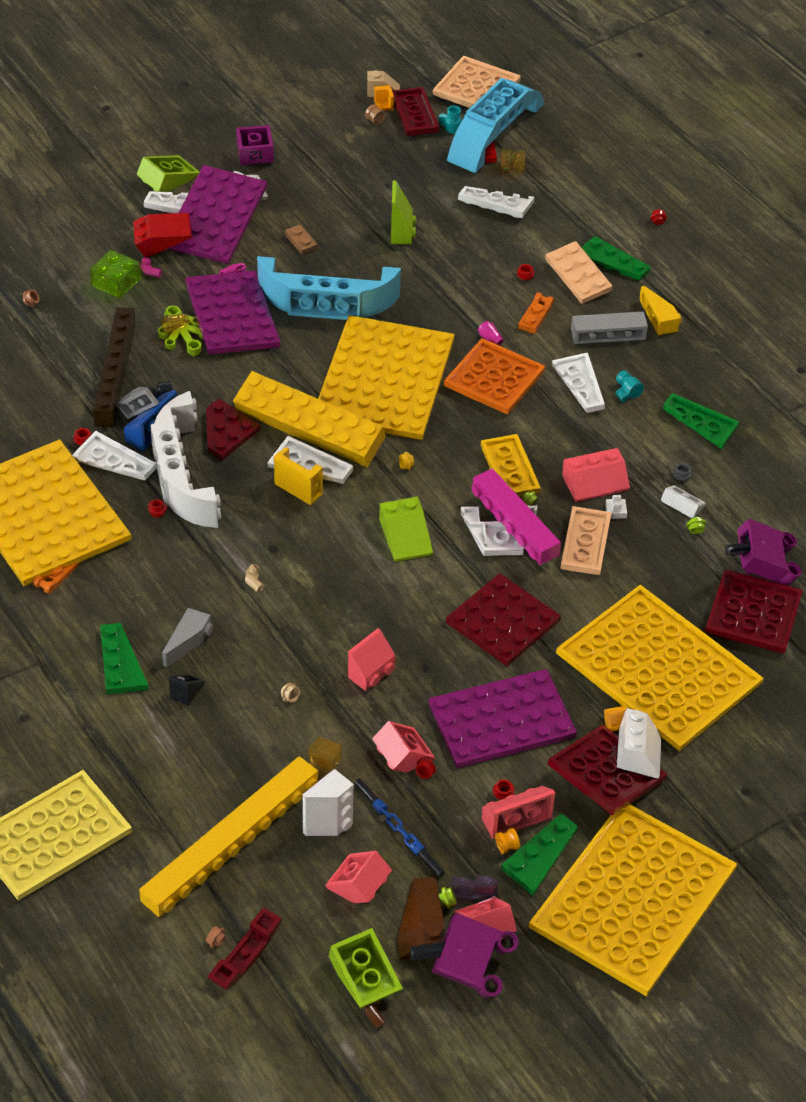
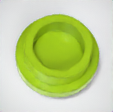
(529, 498)
(696, 525)
(447, 897)

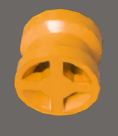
(507, 841)

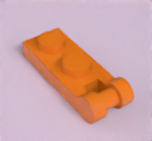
(536, 313)
(56, 578)

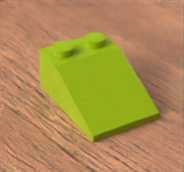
(166, 172)
(402, 218)
(405, 529)
(364, 968)

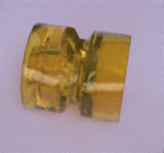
(512, 160)

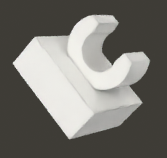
(617, 507)

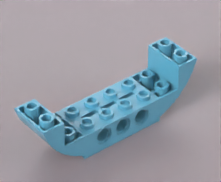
(488, 119)
(327, 295)

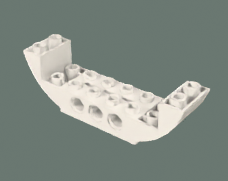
(195, 505)

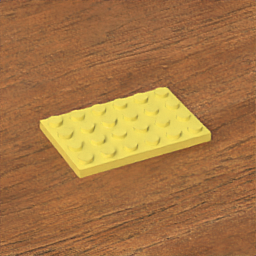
(56, 833)

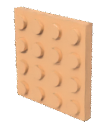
(470, 81)

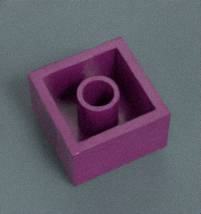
(255, 145)

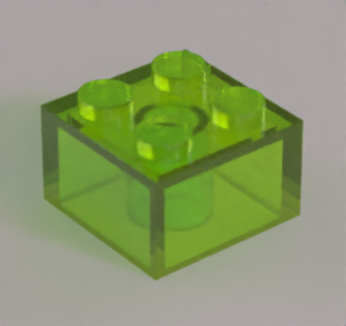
(115, 273)

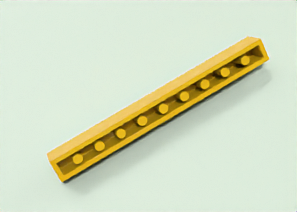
(228, 837)

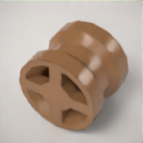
(375, 114)

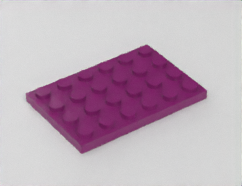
(219, 212)
(232, 312)
(502, 718)

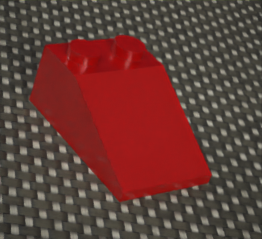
(161, 231)

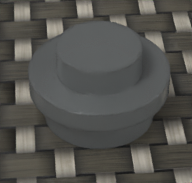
(682, 472)

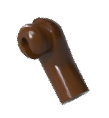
(374, 1015)

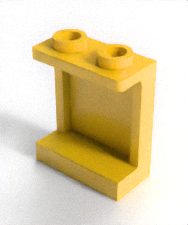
(296, 479)

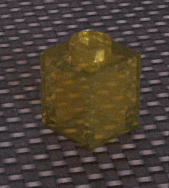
(325, 754)

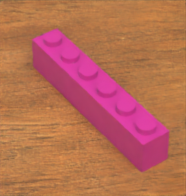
(516, 516)

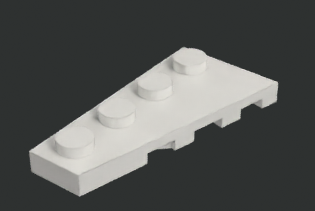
(165, 201)
(497, 201)
(581, 380)
(307, 456)
(114, 457)

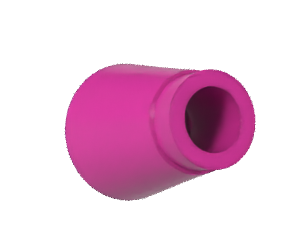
(489, 332)

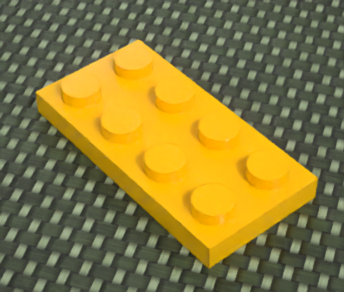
(511, 463)

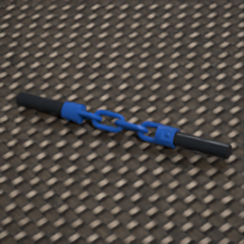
(416, 847)

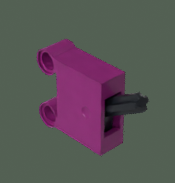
(764, 552)
(467, 953)

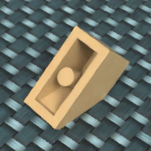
(379, 78)

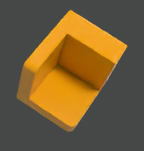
(384, 97)

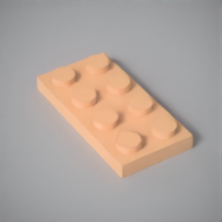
(578, 272)
(586, 540)

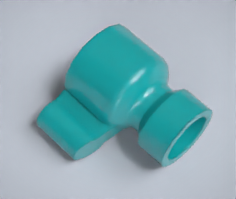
(451, 120)
(630, 387)

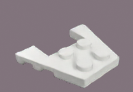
(491, 536)

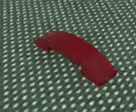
(247, 951)

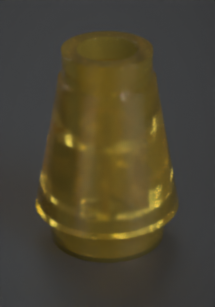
(174, 322)

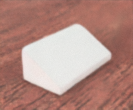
(682, 501)

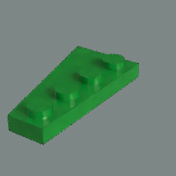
(615, 259)
(706, 422)
(120, 663)
(535, 859)

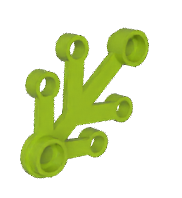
(193, 346)

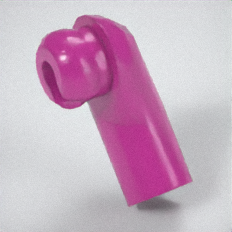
(233, 268)
(148, 269)

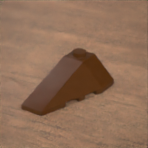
(422, 917)

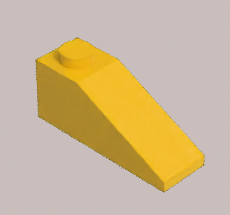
(660, 312)

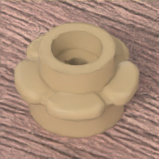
(290, 693)

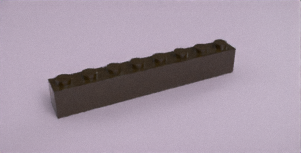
(114, 367)

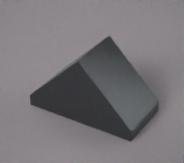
(184, 687)

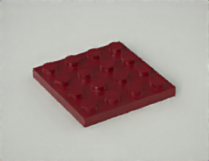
(754, 611)
(503, 619)
(593, 769)

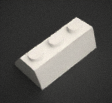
(639, 744)
(328, 806)

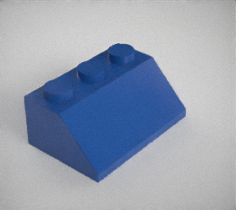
(139, 430)

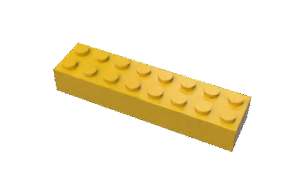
(309, 419)

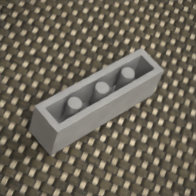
(609, 327)

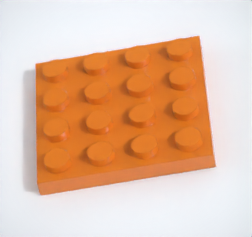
(494, 376)

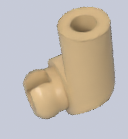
(251, 578)

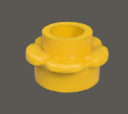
(406, 461)

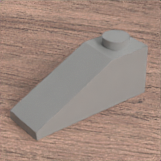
(137, 402)
(187, 635)

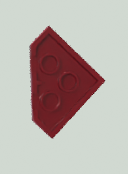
(227, 429)

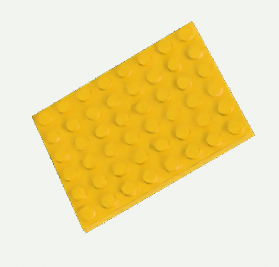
(388, 373)
(52, 513)
(660, 666)
(633, 897)

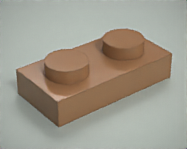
(301, 239)

